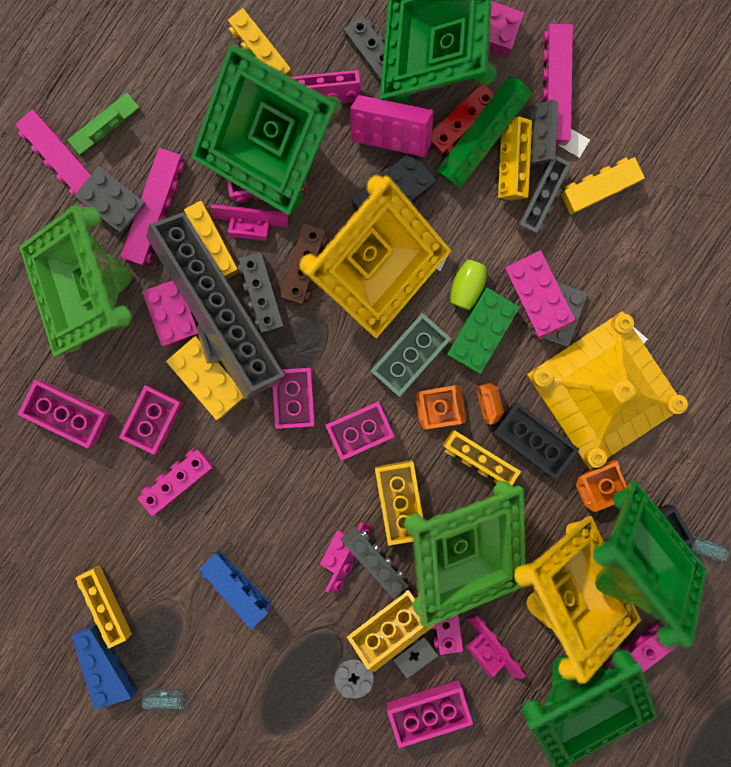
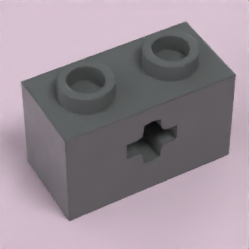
(410, 663)

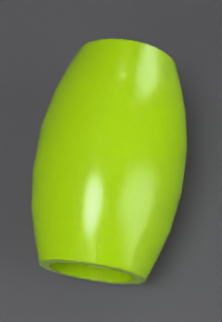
(468, 284)

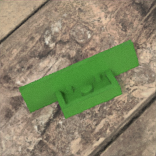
(103, 124)

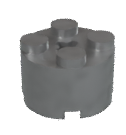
(353, 686)

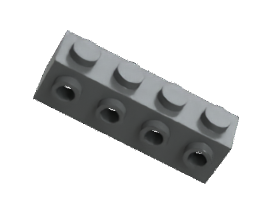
(366, 44)
(543, 196)
(261, 292)
(371, 559)

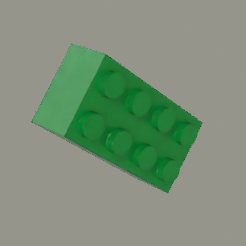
(482, 331)

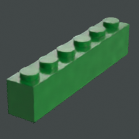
(484, 131)

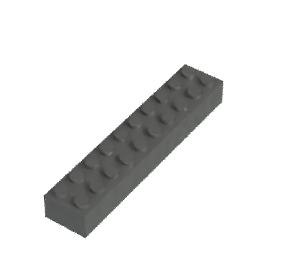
(214, 305)

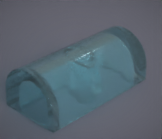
(709, 549)
(163, 699)

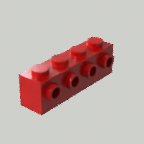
(458, 122)

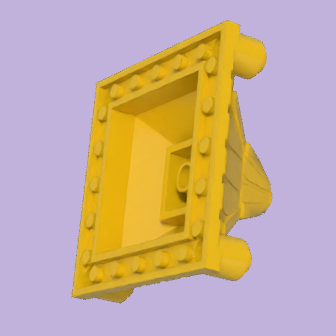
(378, 257)
(606, 390)
(572, 606)

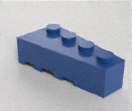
(236, 589)
(101, 669)

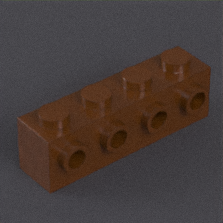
(297, 283)

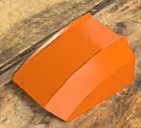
(490, 402)
(441, 407)
(600, 485)

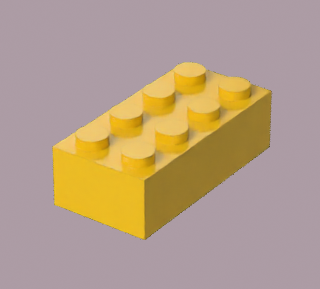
(208, 382)
(398, 498)
(388, 632)

